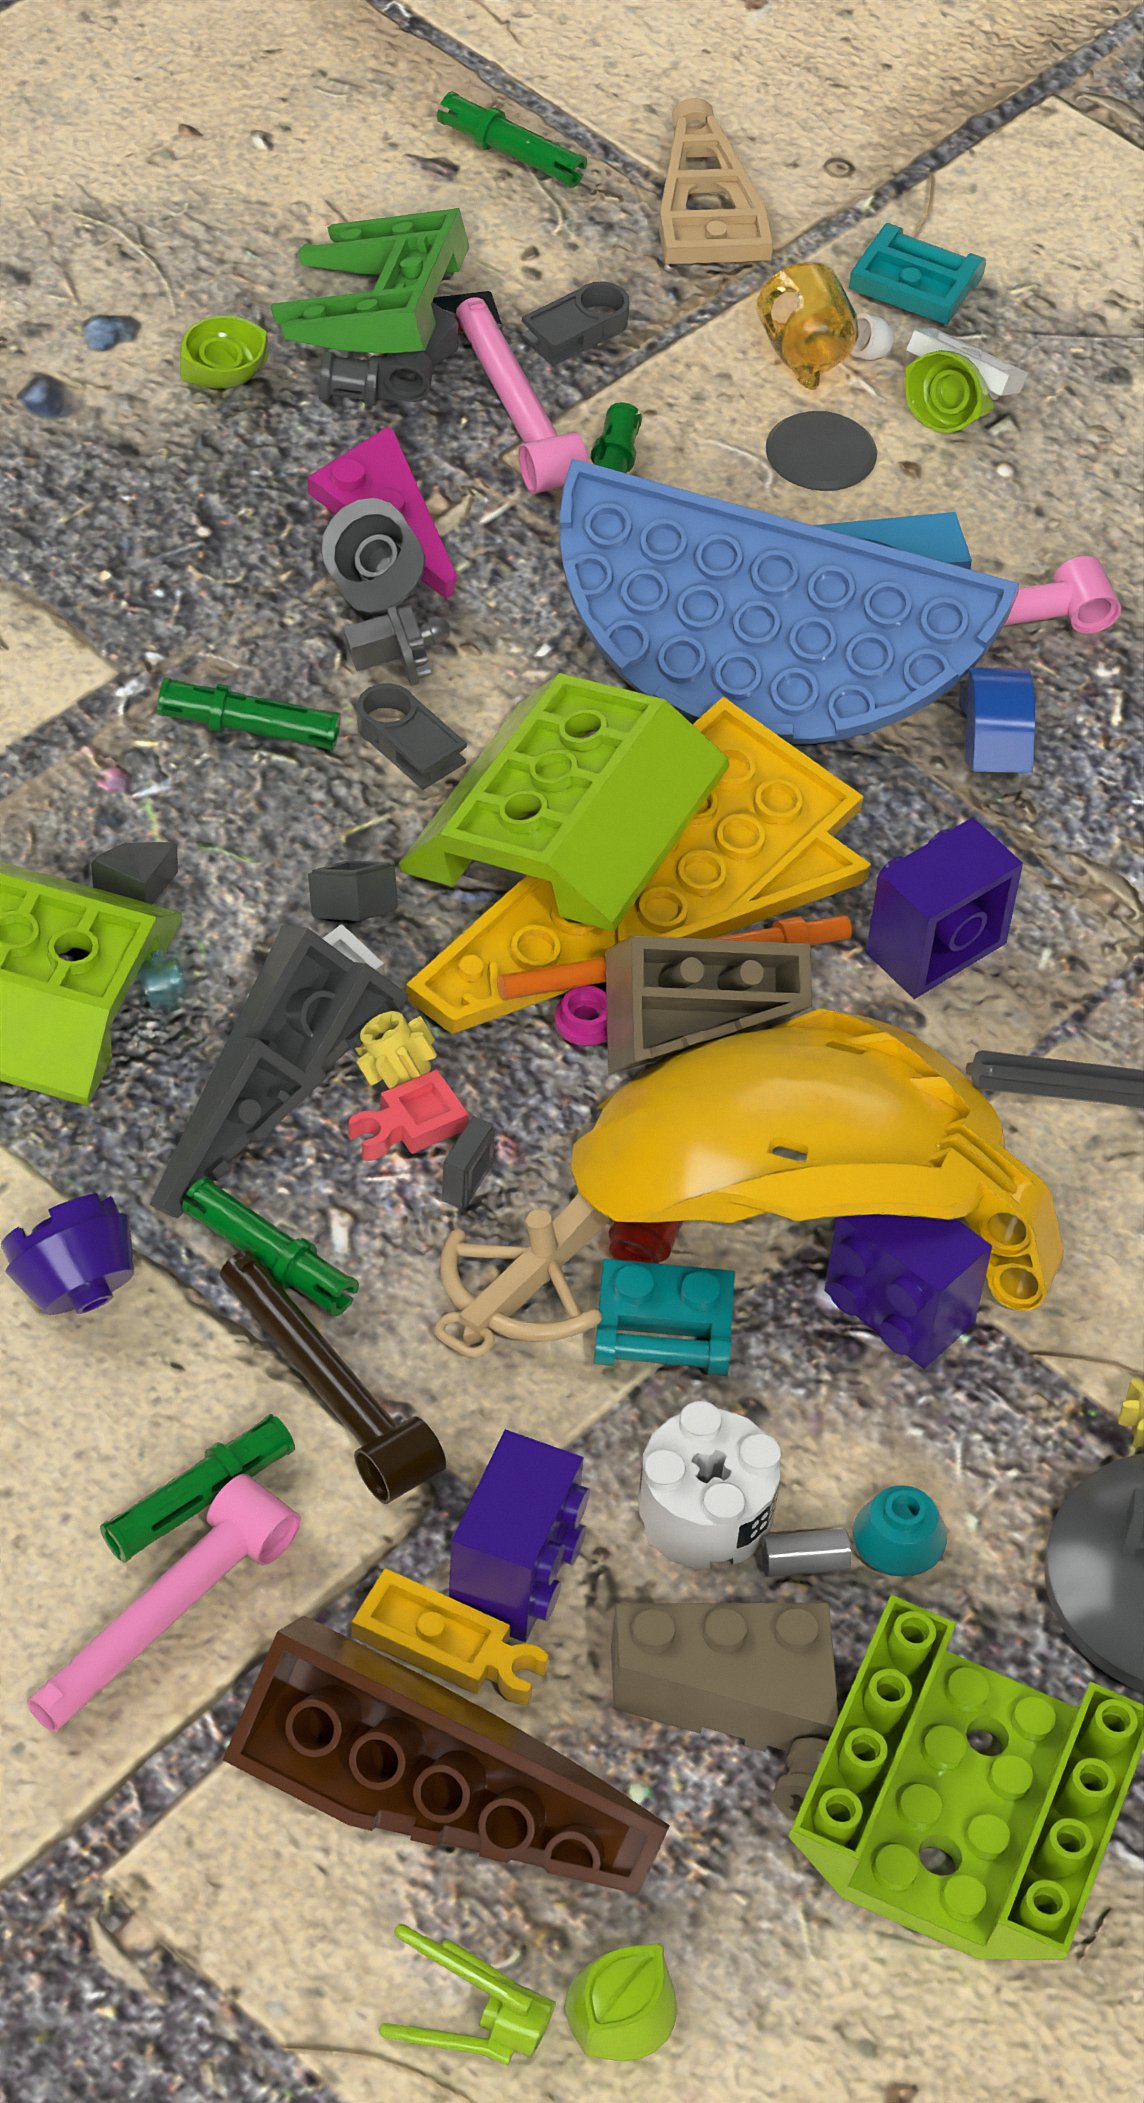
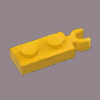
(445, 1637)

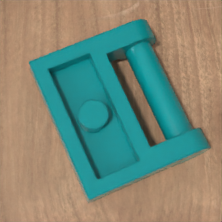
(916, 274)
(669, 1303)

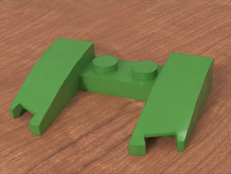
(397, 315)

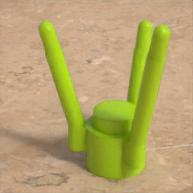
(511, 2014)

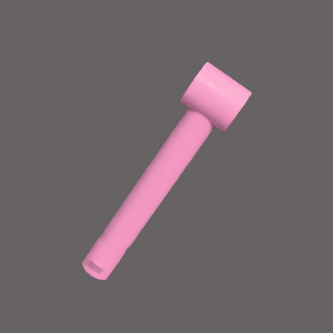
(544, 455)
(1077, 591)
(244, 1523)

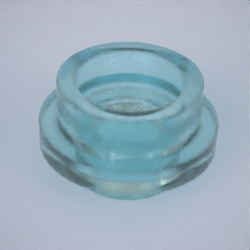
(163, 981)

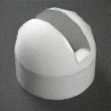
(874, 337)

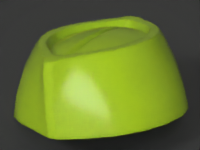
(222, 352)
(946, 391)
(623, 2004)

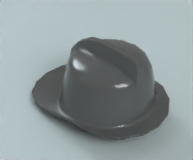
(372, 555)

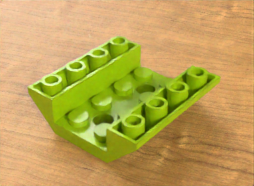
(601, 801)
(58, 1009)
(1015, 1823)

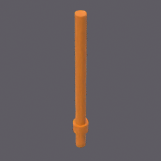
(594, 970)

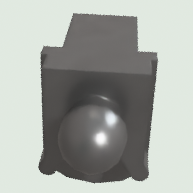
(396, 637)

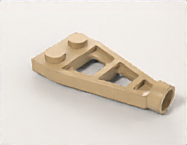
(714, 233)

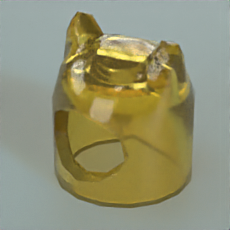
(819, 329)

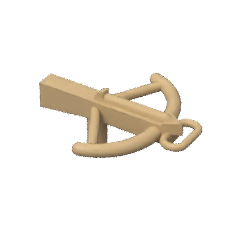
(533, 1267)

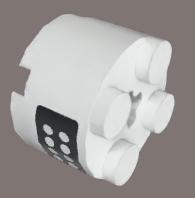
(708, 1486)

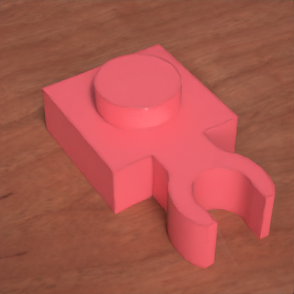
(413, 1112)

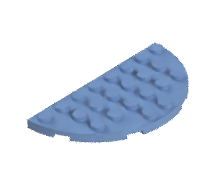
(766, 610)

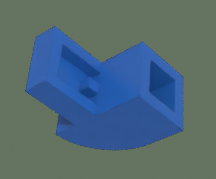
(999, 719)

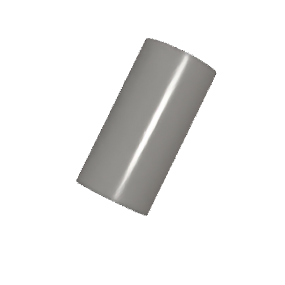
(806, 1552)

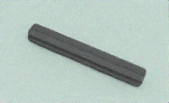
(1057, 1078)

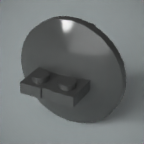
(1099, 1569)

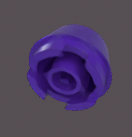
(72, 1256)

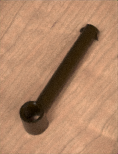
(391, 1454)

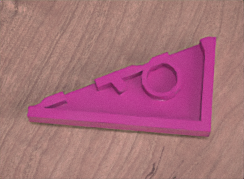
(381, 472)

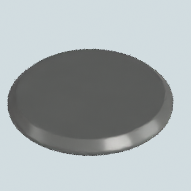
(821, 450)

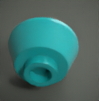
(900, 1532)

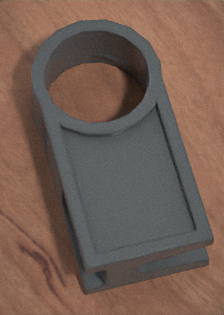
(570, 328)
(416, 744)

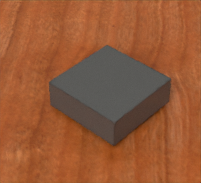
(468, 1162)

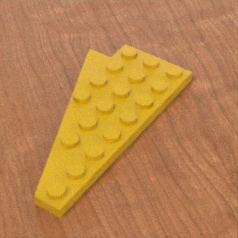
(744, 857)

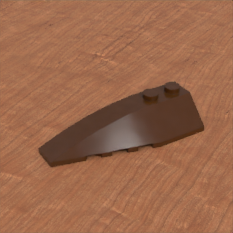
(429, 1764)

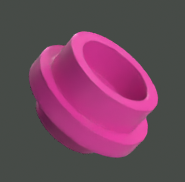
(580, 1004)

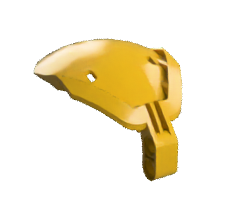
(870, 1108)

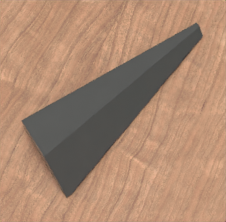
(288, 1034)

